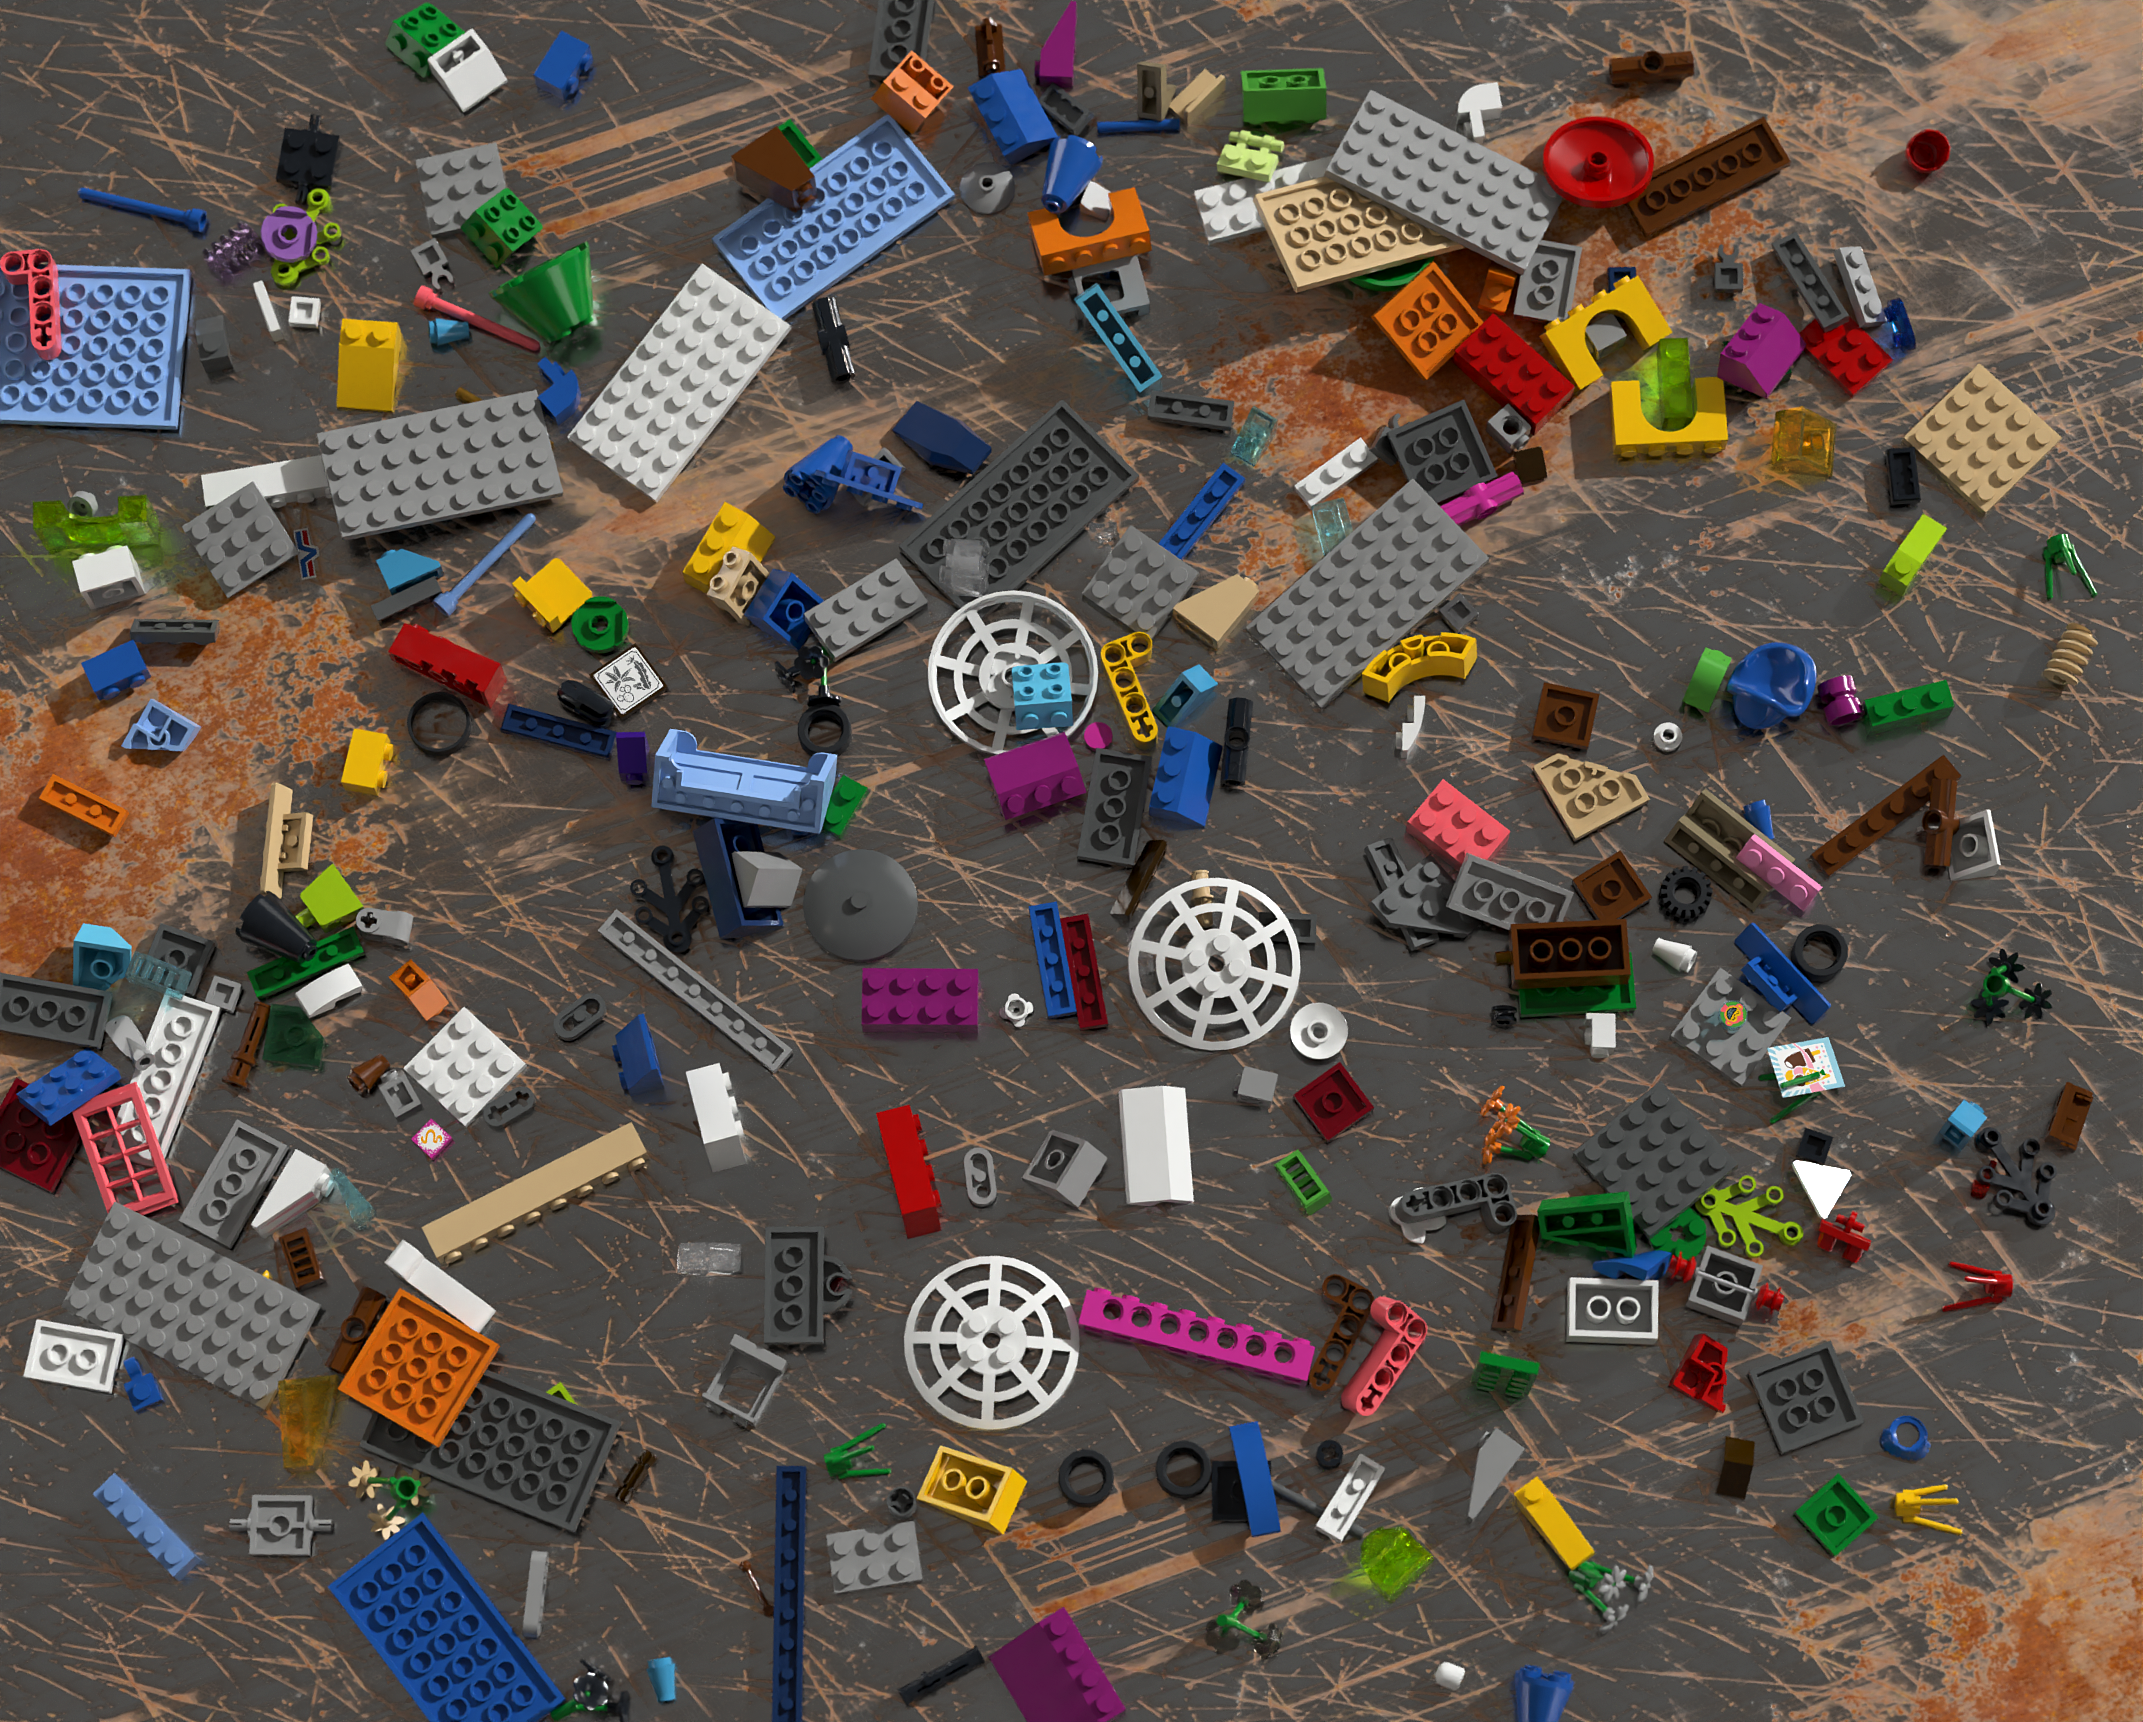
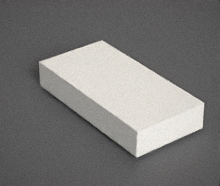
(267, 311)

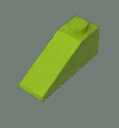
(1912, 554)

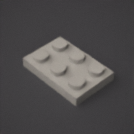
(1548, 283)
(874, 1557)

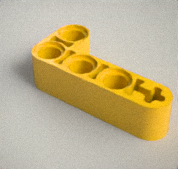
(1132, 694)

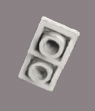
(1409, 732)
(326, 990)

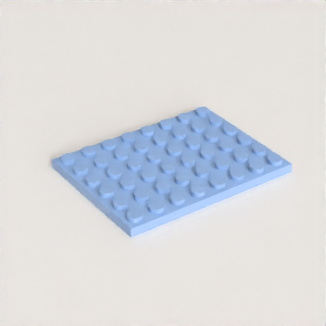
(117, 351)

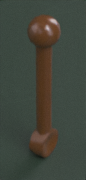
(768, 1610)

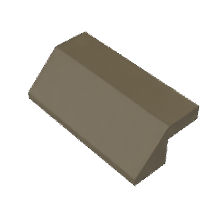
(1711, 840)

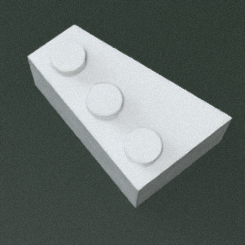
(716, 1118)

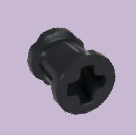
(1324, 1447)

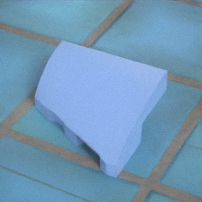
(161, 730)

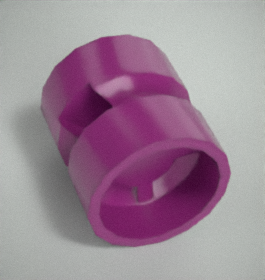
(1840, 700)

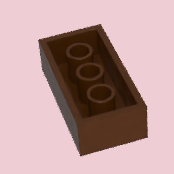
(1569, 954)

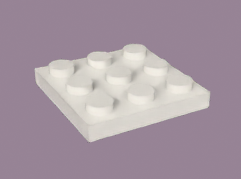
(465, 1067)

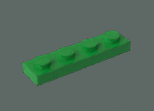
(285, 973)

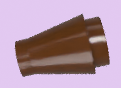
(365, 1075)

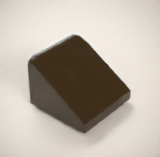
(1530, 464)

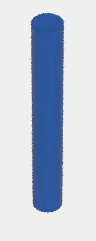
(1138, 125)

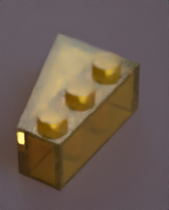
(306, 1420)

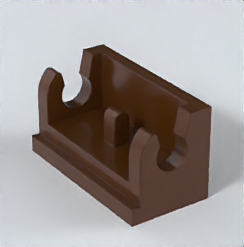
(2069, 1116)

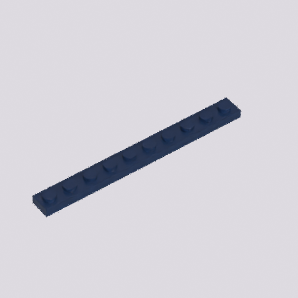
(789, 1594)

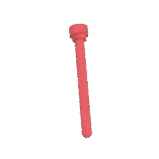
(427, 299)

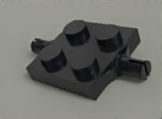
(307, 159)

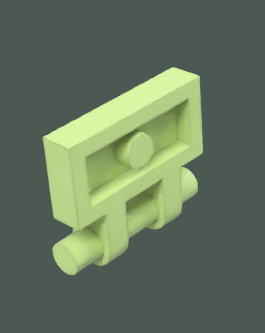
(1247, 162)

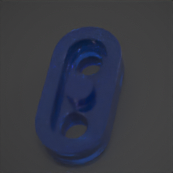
(1903, 333)

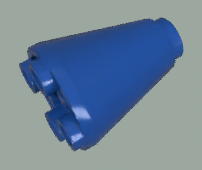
(806, 486)
(1541, 1695)

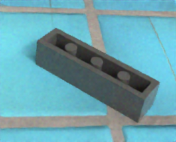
(406, 601)

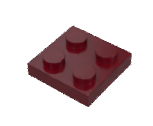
(1333, 1102)

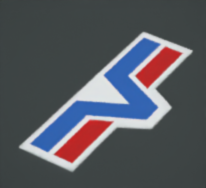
(307, 554)

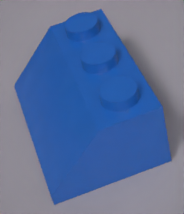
(1013, 114)
(1185, 777)

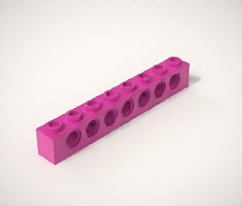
(1208, 1349)

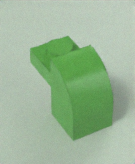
(1707, 679)

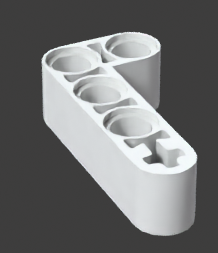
(438, 1287)

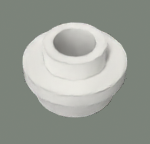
(1664, 744)

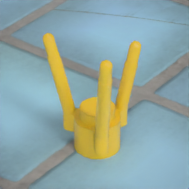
(1909, 1503)

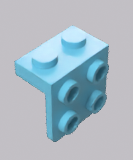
(1042, 696)

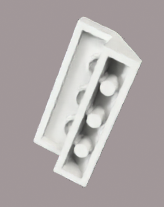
(1155, 1145)

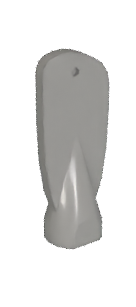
(130, 1041)

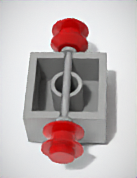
(1724, 1285)

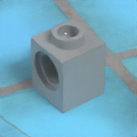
(1604, 337)
(1509, 418)
(1256, 1086)

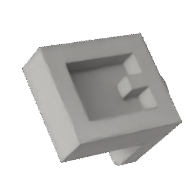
(398, 1092)

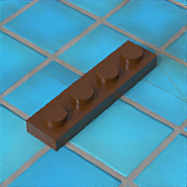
(1516, 1273)

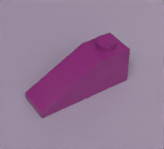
(1058, 52)

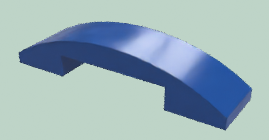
(1255, 1479)

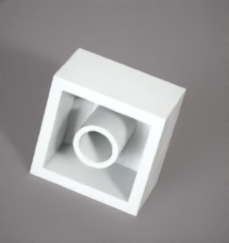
(108, 576)

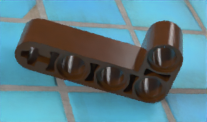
(1336, 1338)

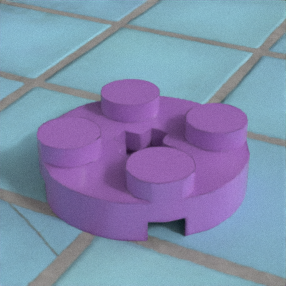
(296, 248)

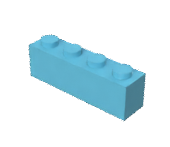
(1118, 337)

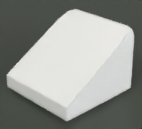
(1095, 201)

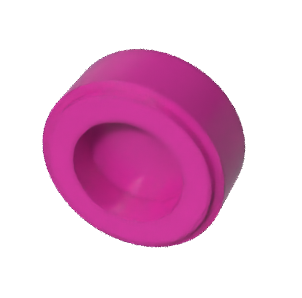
(1098, 736)

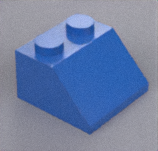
(781, 606)

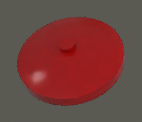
(1598, 162)

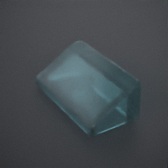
(1331, 523)

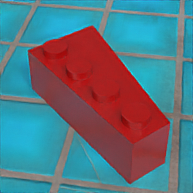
(448, 664)

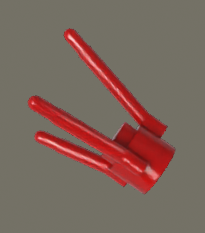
(1996, 1284)

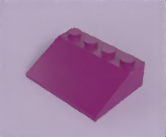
(1056, 1674)

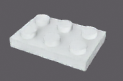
(73, 1356)

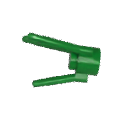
(2062, 550)
(1796, 1081)
(840, 1460)

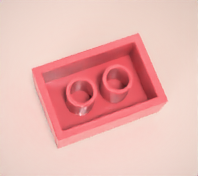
(1456, 826)

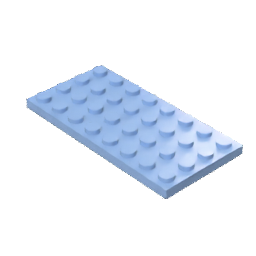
(865, 202)

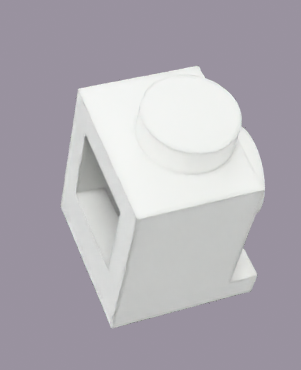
(1600, 1034)

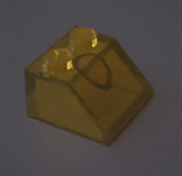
(1803, 442)

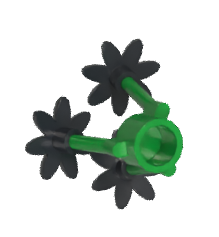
(1997, 986)

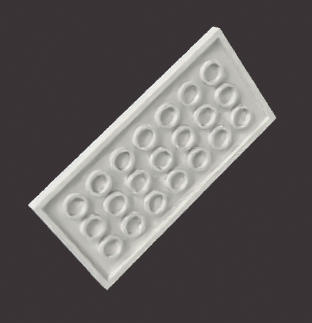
(679, 383)

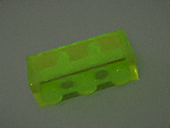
(1674, 383)

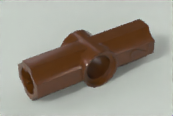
(1634, 70)
(1940, 822)
(363, 1313)

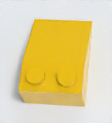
(368, 365)
(972, 1489)

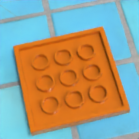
(419, 1367)

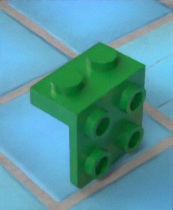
(420, 36)
(501, 226)

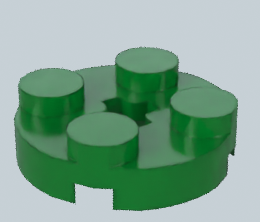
(589, 613)
(1692, 1227)

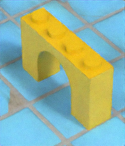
(1567, 338)
(1635, 435)

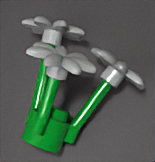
(1589, 1573)

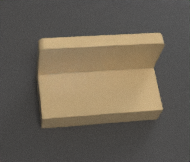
(1197, 97)

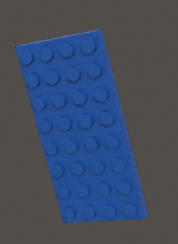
(443, 1632)

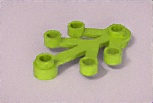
(322, 237)
(1744, 1215)

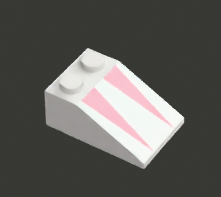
(294, 1193)

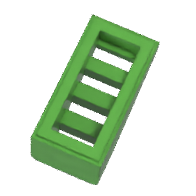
(1317, 1201)

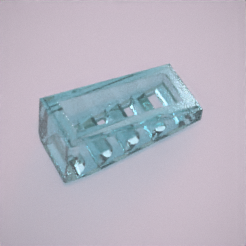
(134, 968)
(358, 1206)

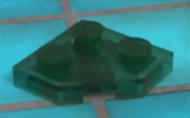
(292, 1038)

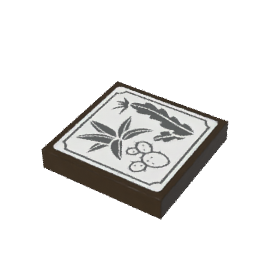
(629, 681)

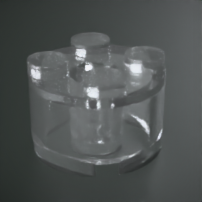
(965, 567)

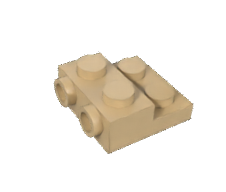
(737, 583)

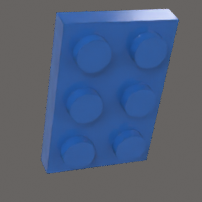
(68, 1086)

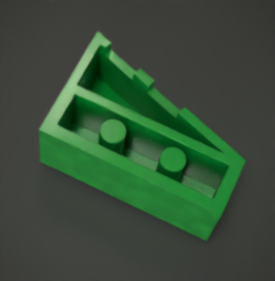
(1590, 1221)

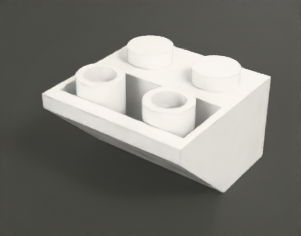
(467, 70)

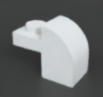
(1478, 105)

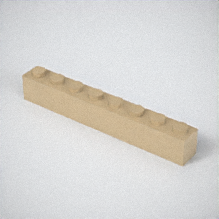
(536, 1193)

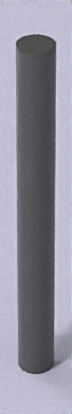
(1310, 1506)

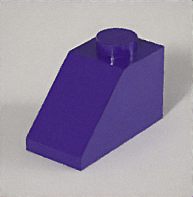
(633, 757)

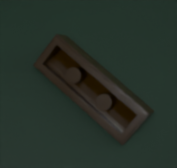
(1139, 880)

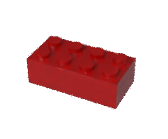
(1513, 373)

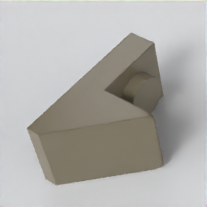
(1153, 91)

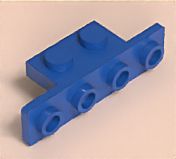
(869, 475)
(1778, 976)

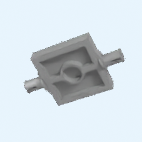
(280, 1525)

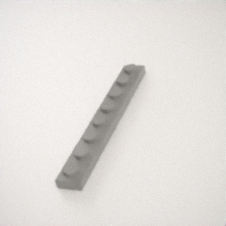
(695, 991)

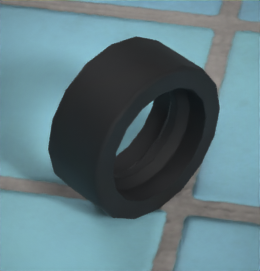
(819, 710)
(1829, 933)
(1071, 1461)
(1188, 1491)

